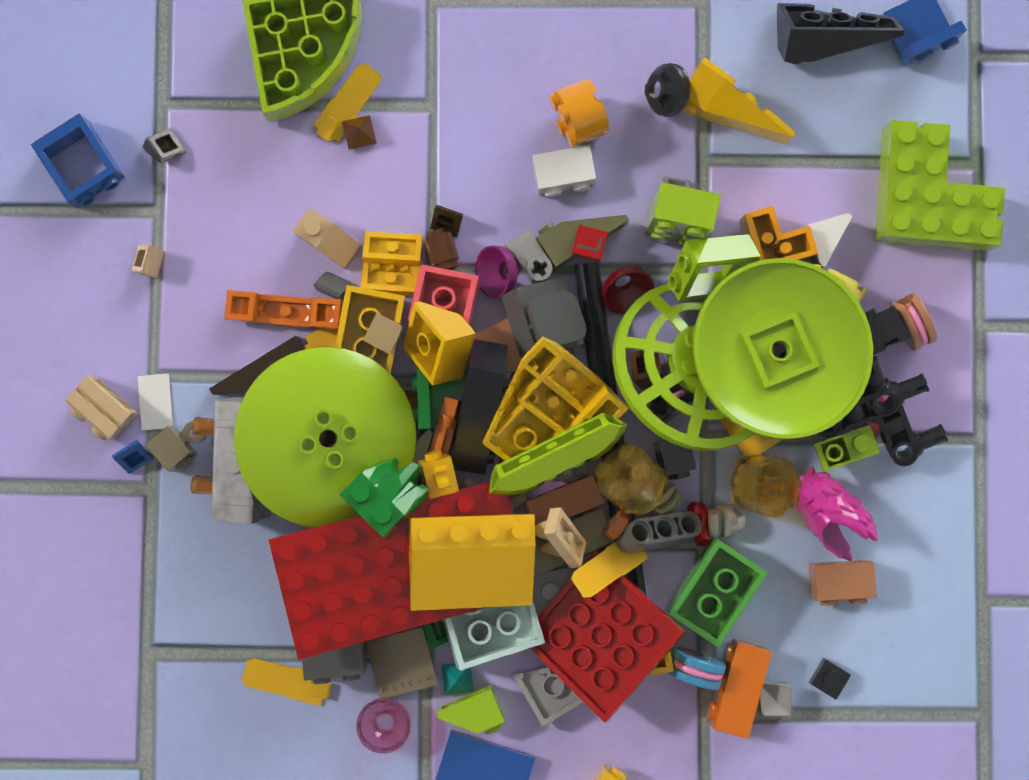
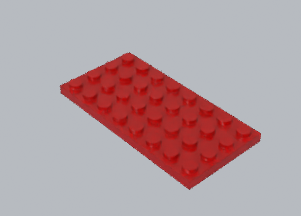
(352, 584)

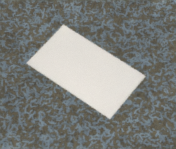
(155, 401)

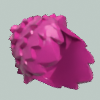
(826, 506)

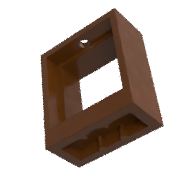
(571, 497)

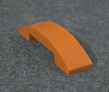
(283, 310)

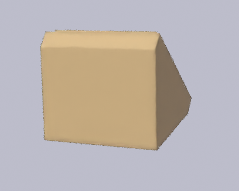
(148, 260)

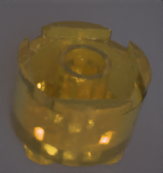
(631, 480)
(765, 485)

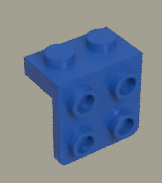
(924, 30)

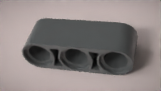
(659, 532)

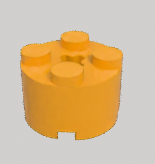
(580, 113)

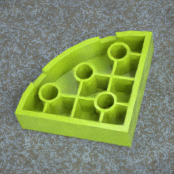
(300, 49)

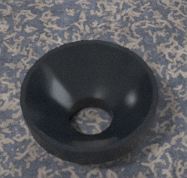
(674, 90)

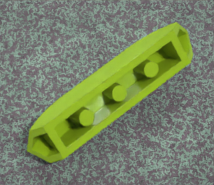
(556, 455)

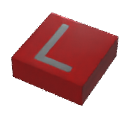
(589, 243)

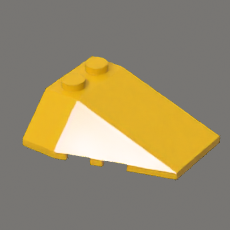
(547, 398)

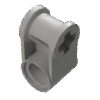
(529, 254)

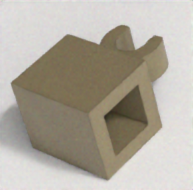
(174, 447)

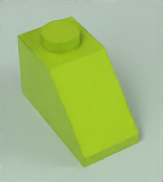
(474, 712)

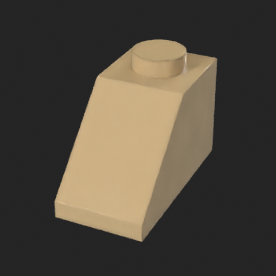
(326, 238)

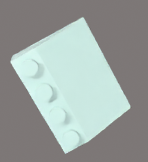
(492, 634)

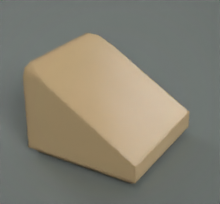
(383, 333)

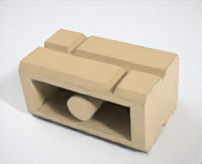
(101, 408)

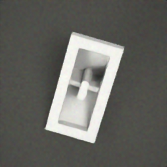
(827, 235)

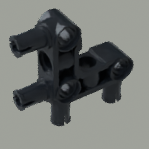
(890, 416)

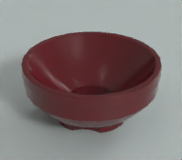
(620, 298)

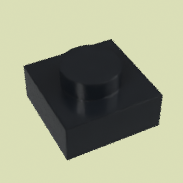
(829, 678)

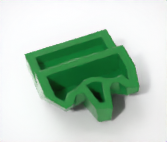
(385, 494)

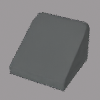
(332, 285)

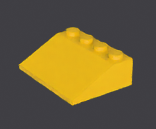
(471, 561)

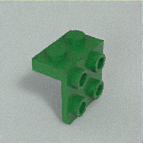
(432, 398)

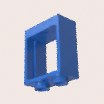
(62, 138)

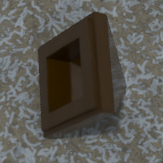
(446, 219)

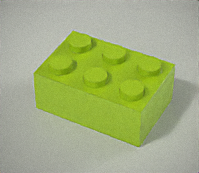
(681, 213)

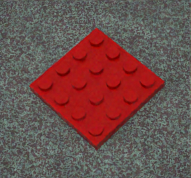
(605, 641)

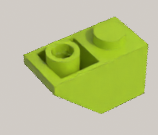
(846, 448)

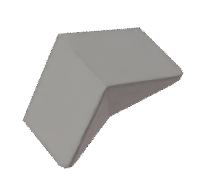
(775, 700)

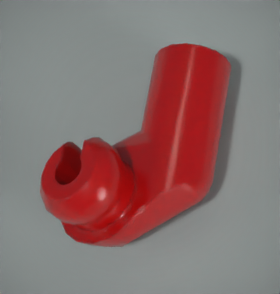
(701, 511)

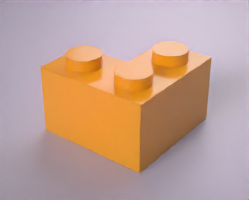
(771, 243)

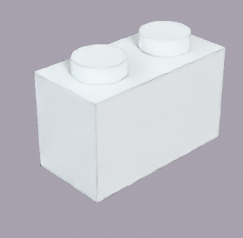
(564, 171)

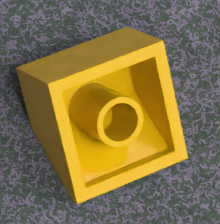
(438, 342)

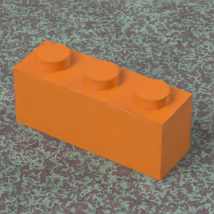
(739, 688)

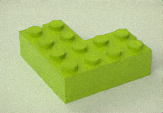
(918, 202)

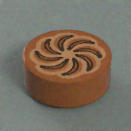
(615, 525)

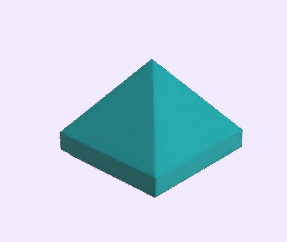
(456, 680)

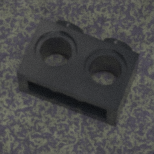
(674, 459)

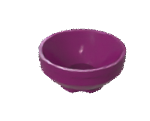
(491, 273)

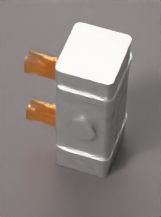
(230, 494)

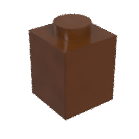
(639, 371)

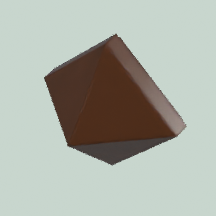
(359, 132)

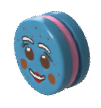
(697, 668)

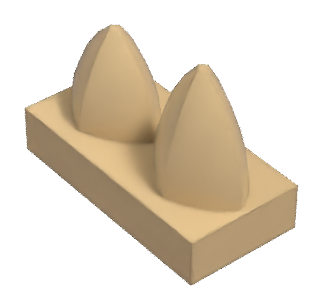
(563, 538)

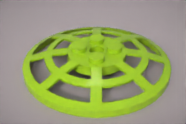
(682, 371)

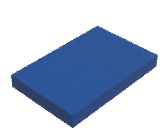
(479, 759)

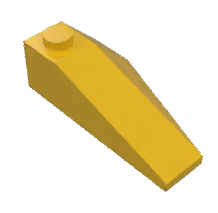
(719, 102)

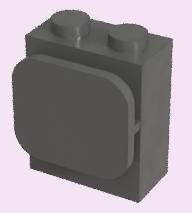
(544, 311)
(342, 662)

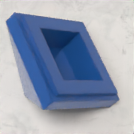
(132, 456)

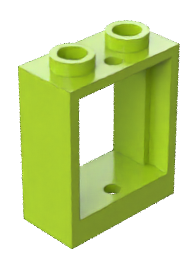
(728, 251)

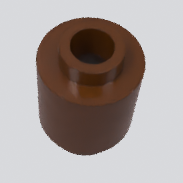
(442, 249)

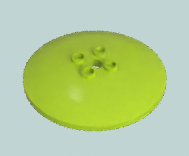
(823, 339)
(290, 409)

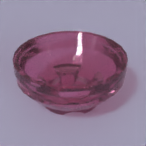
(377, 739)

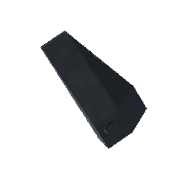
(816, 35)

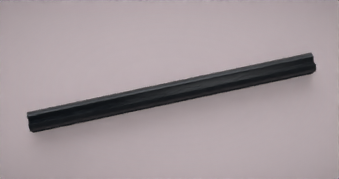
(600, 358)

